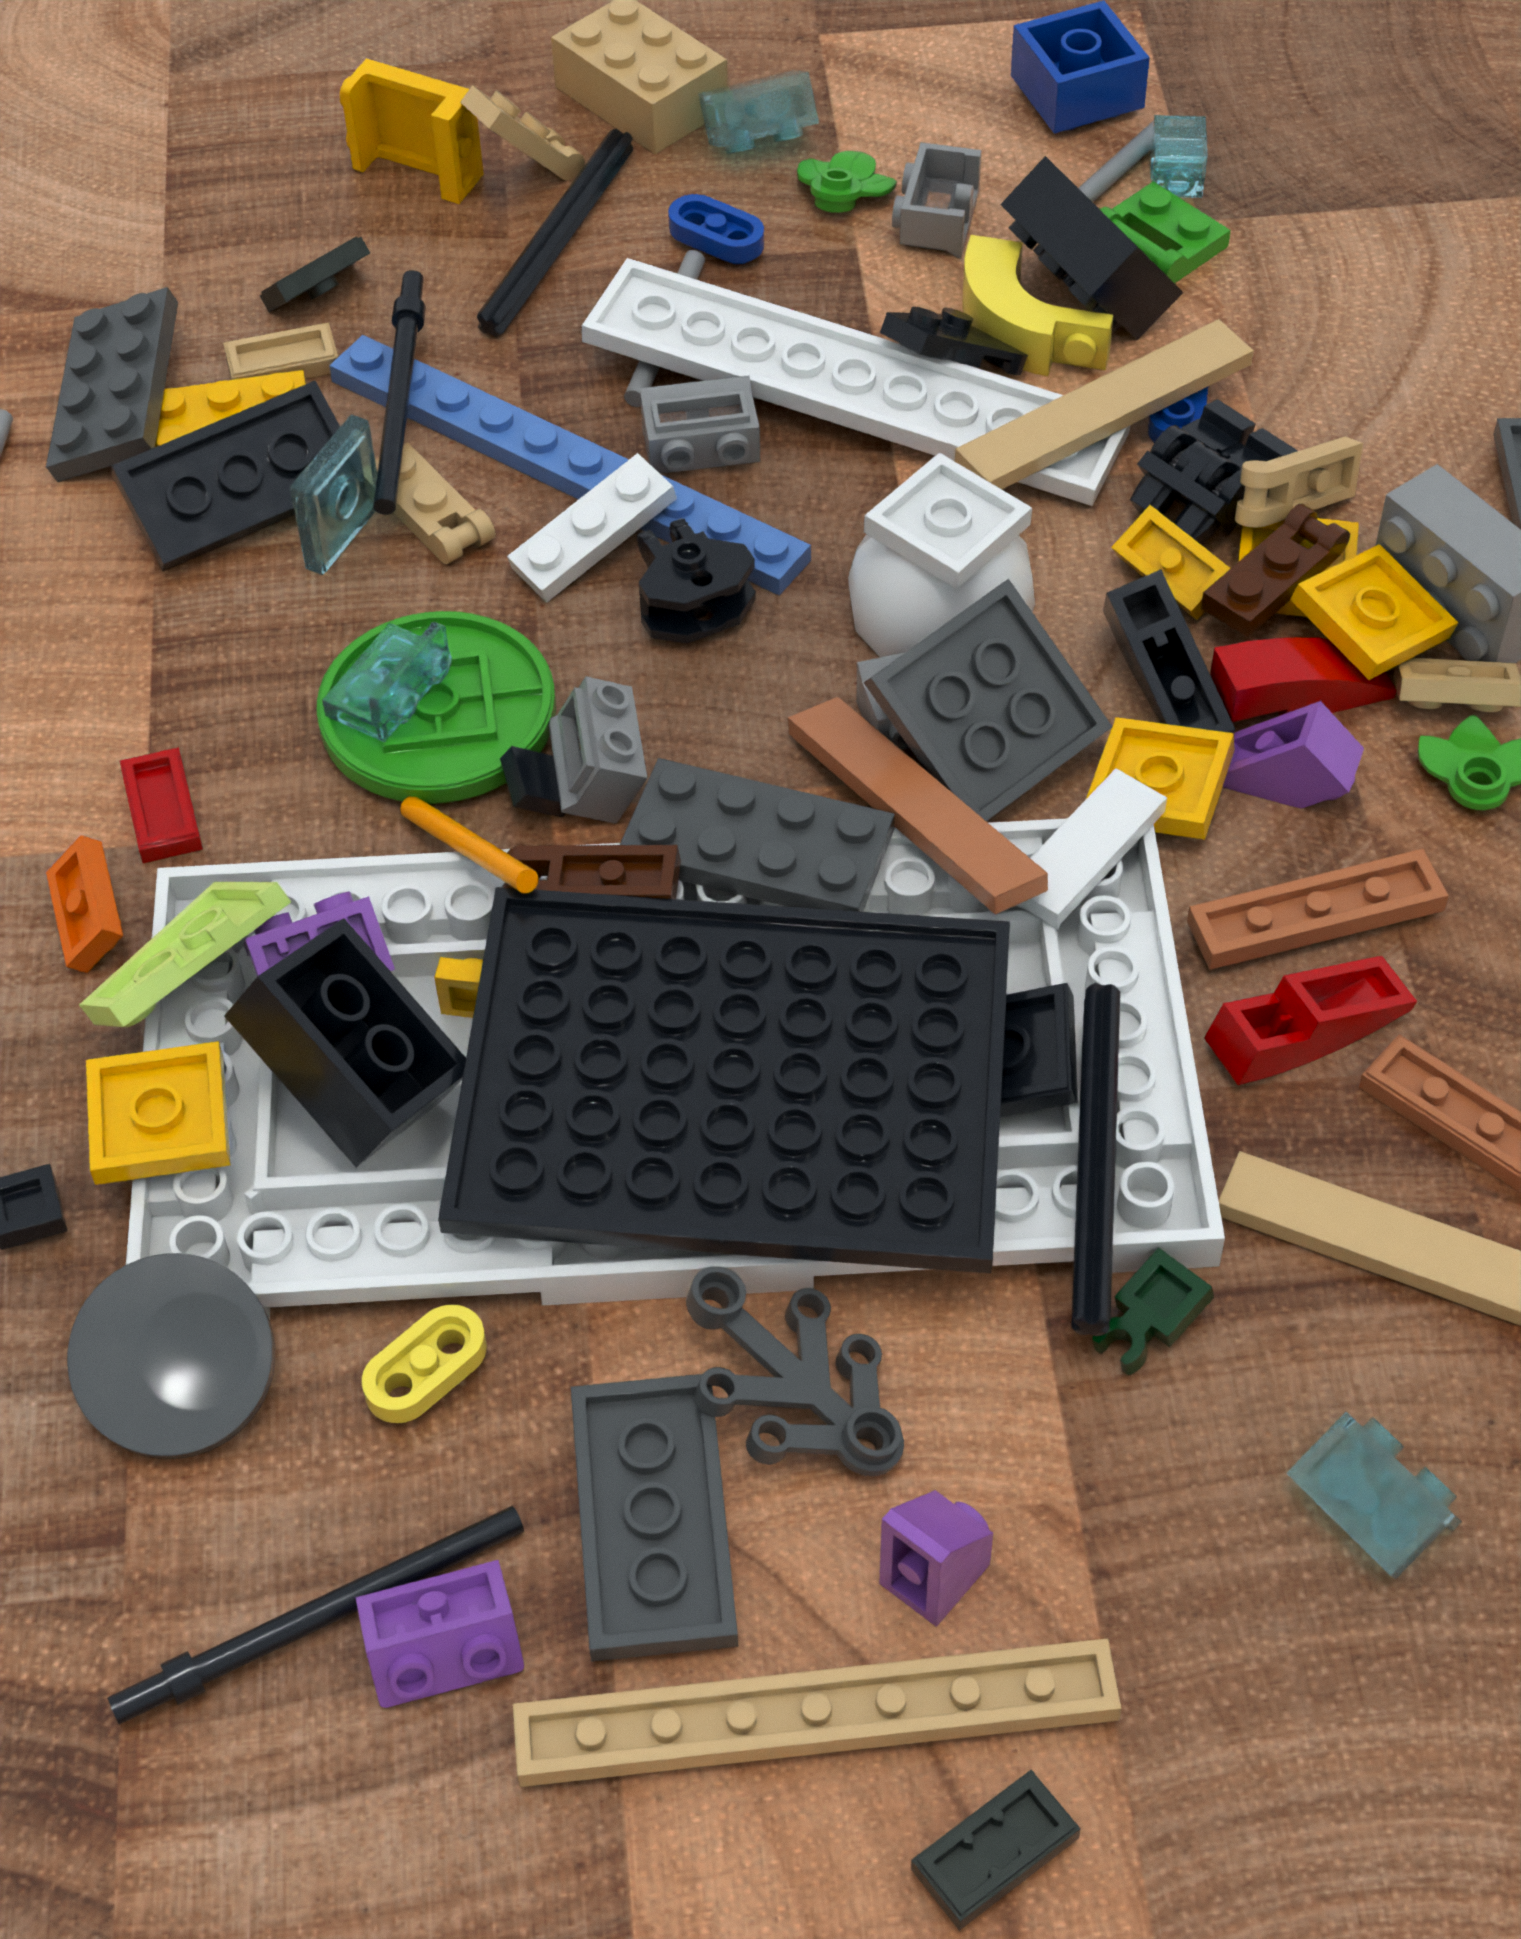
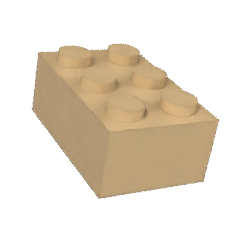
(637, 72)

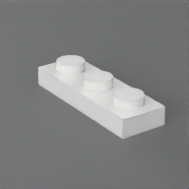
(592, 527)

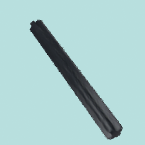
(554, 233)
(1096, 1161)

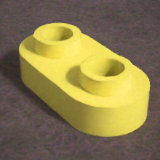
(419, 1364)

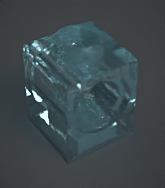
(1179, 154)

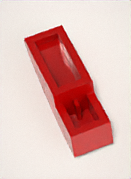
(1289, 675)
(1307, 1018)

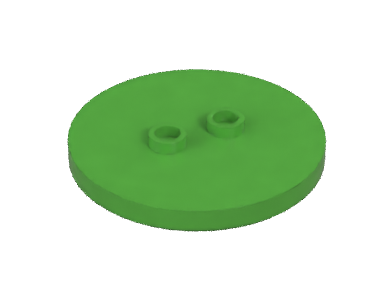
(453, 744)

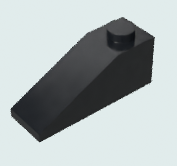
(1164, 655)

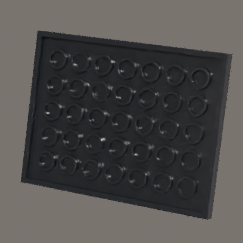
(733, 1081)

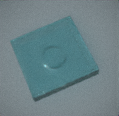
(335, 494)

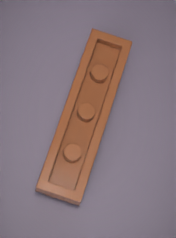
(1316, 908)

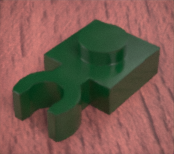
(1157, 1303)

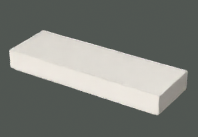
(1093, 843)

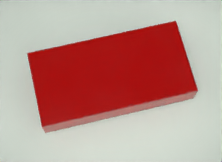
(160, 805)

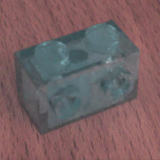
(758, 109)

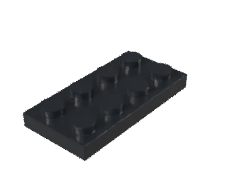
(225, 475)

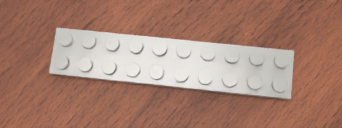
(827, 370)

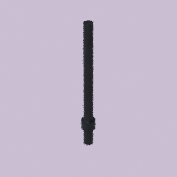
(407, 319)
(185, 1675)

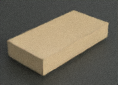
(284, 351)

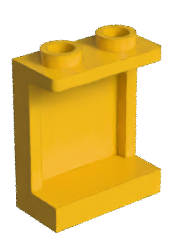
(412, 123)

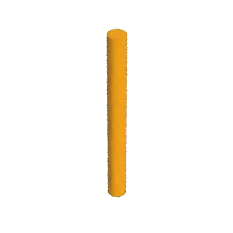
(470, 844)

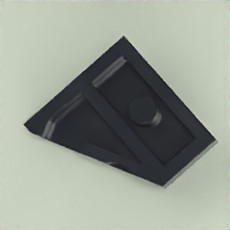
(950, 338)

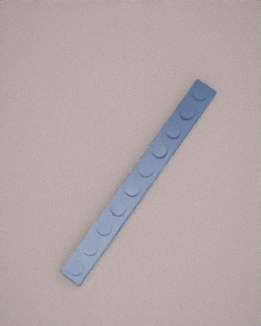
(558, 456)

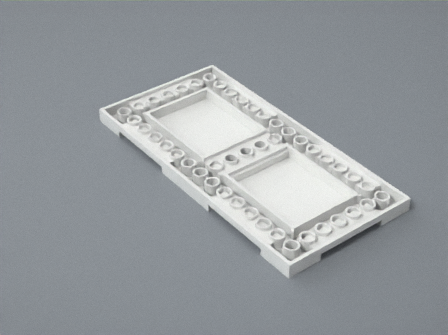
(323, 1232)

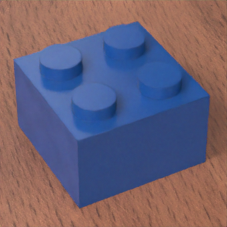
(1079, 66)

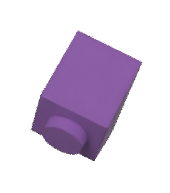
(1295, 758)
(933, 1553)

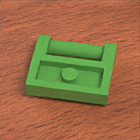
(1169, 230)

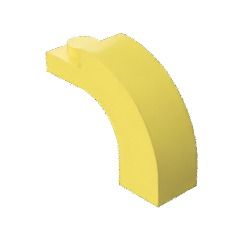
(1015, 317)

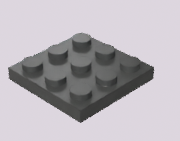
(989, 702)

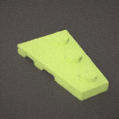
(182, 948)

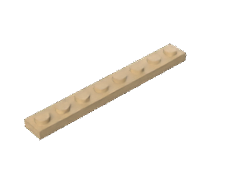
(814, 1712)

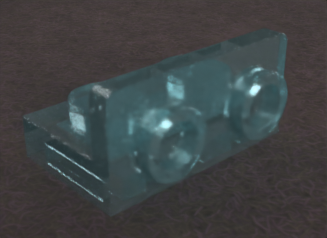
(389, 680)
(1374, 1495)

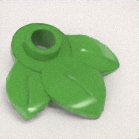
(843, 180)
(1473, 764)

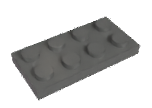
(112, 384)
(762, 837)
(652, 1520)

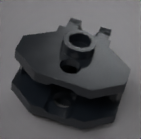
(690, 580)

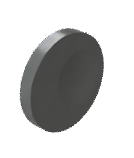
(171, 1356)

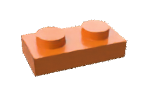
(84, 904)

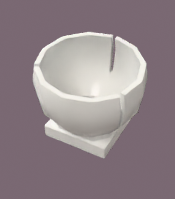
(934, 554)

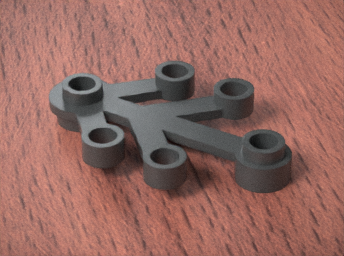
(796, 1382)

